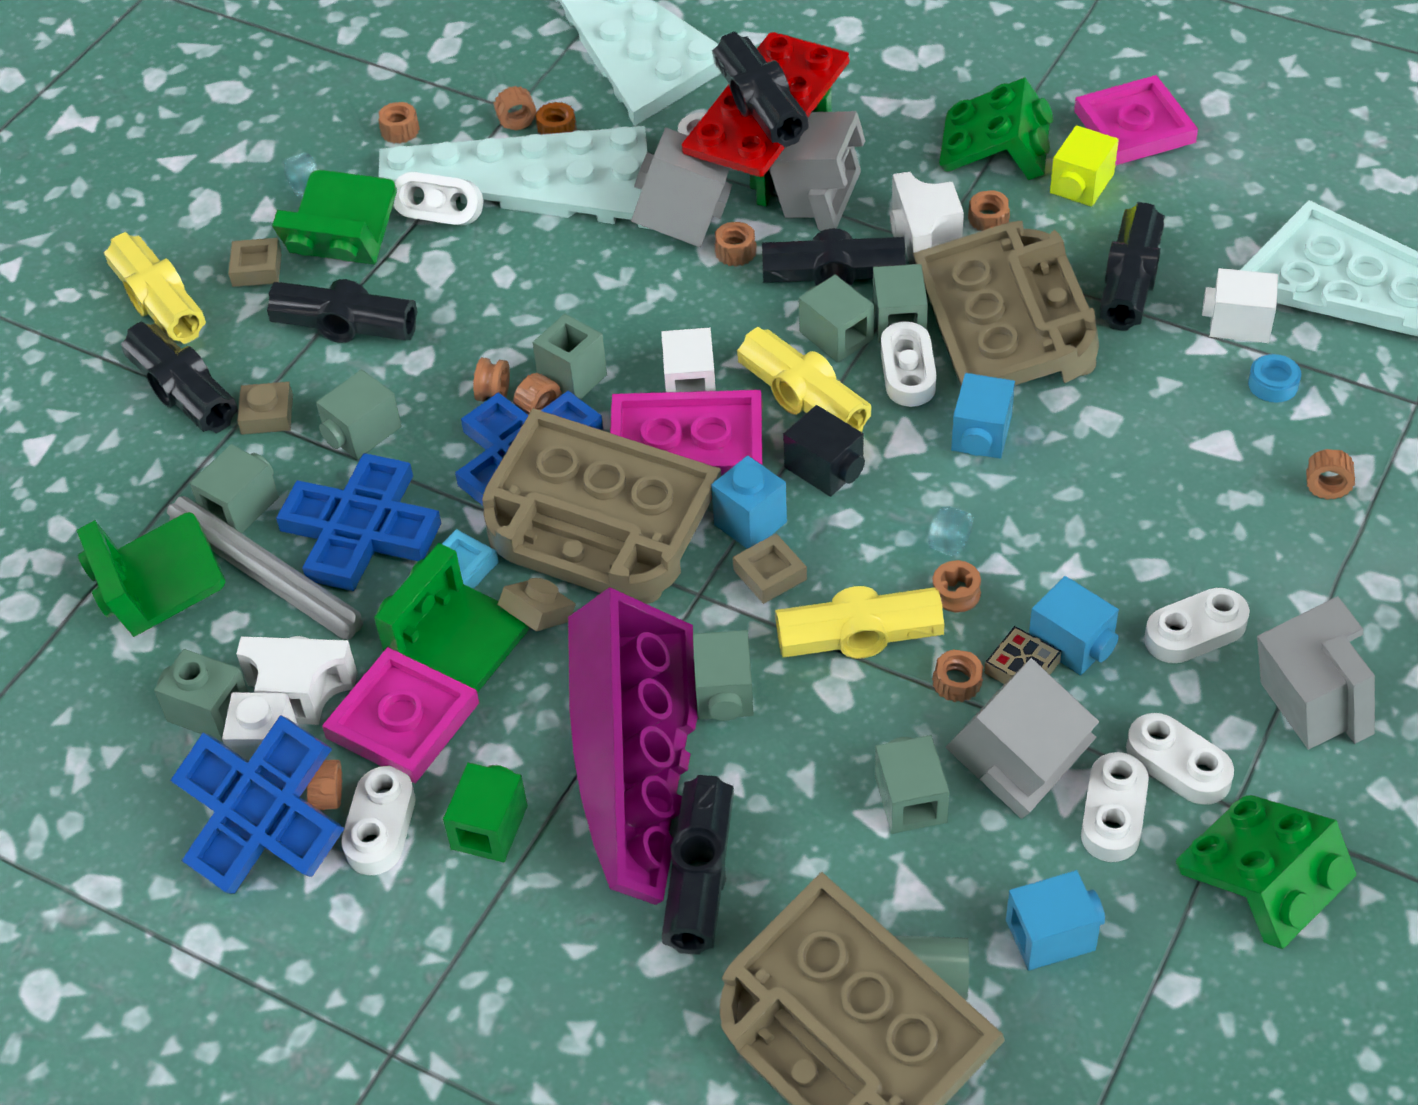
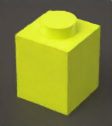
(1083, 165)

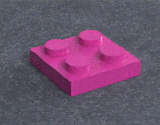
(1140, 116)
(401, 714)

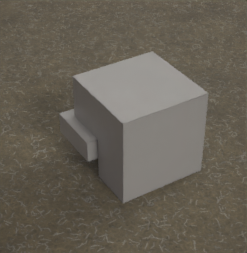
(821, 169)
(679, 191)
(1319, 674)
(1025, 738)

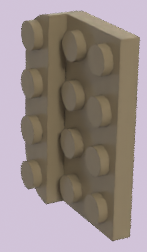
(1010, 305)
(595, 507)
(847, 1011)

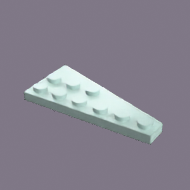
(642, 51)
(538, 172)
(1342, 270)

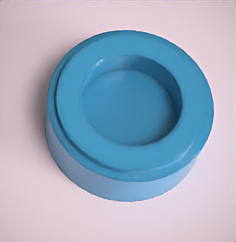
(1274, 378)

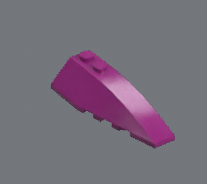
(630, 732)

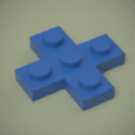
(495, 428)
(358, 521)
(257, 805)

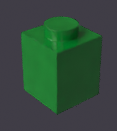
(485, 811)

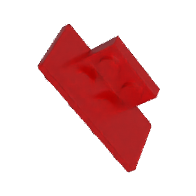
(739, 141)

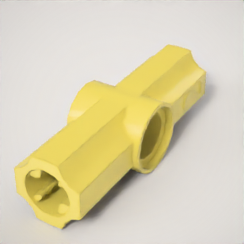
(154, 288)
(800, 379)
(859, 622)

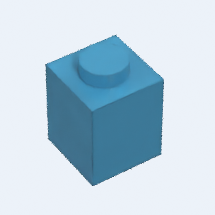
(982, 415)
(749, 502)
(1075, 624)
(1054, 919)

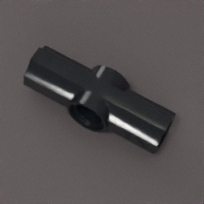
(760, 89)
(830, 254)
(1132, 266)
(342, 311)
(179, 377)
(696, 890)

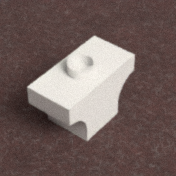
(924, 213)
(301, 667)

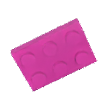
(700, 425)

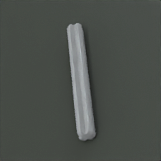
(272, 572)

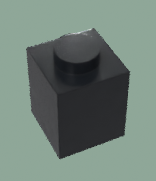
(824, 450)

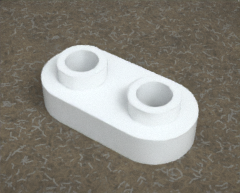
(439, 198)
(908, 364)
(1200, 623)
(1177, 756)
(1114, 802)
(378, 814)

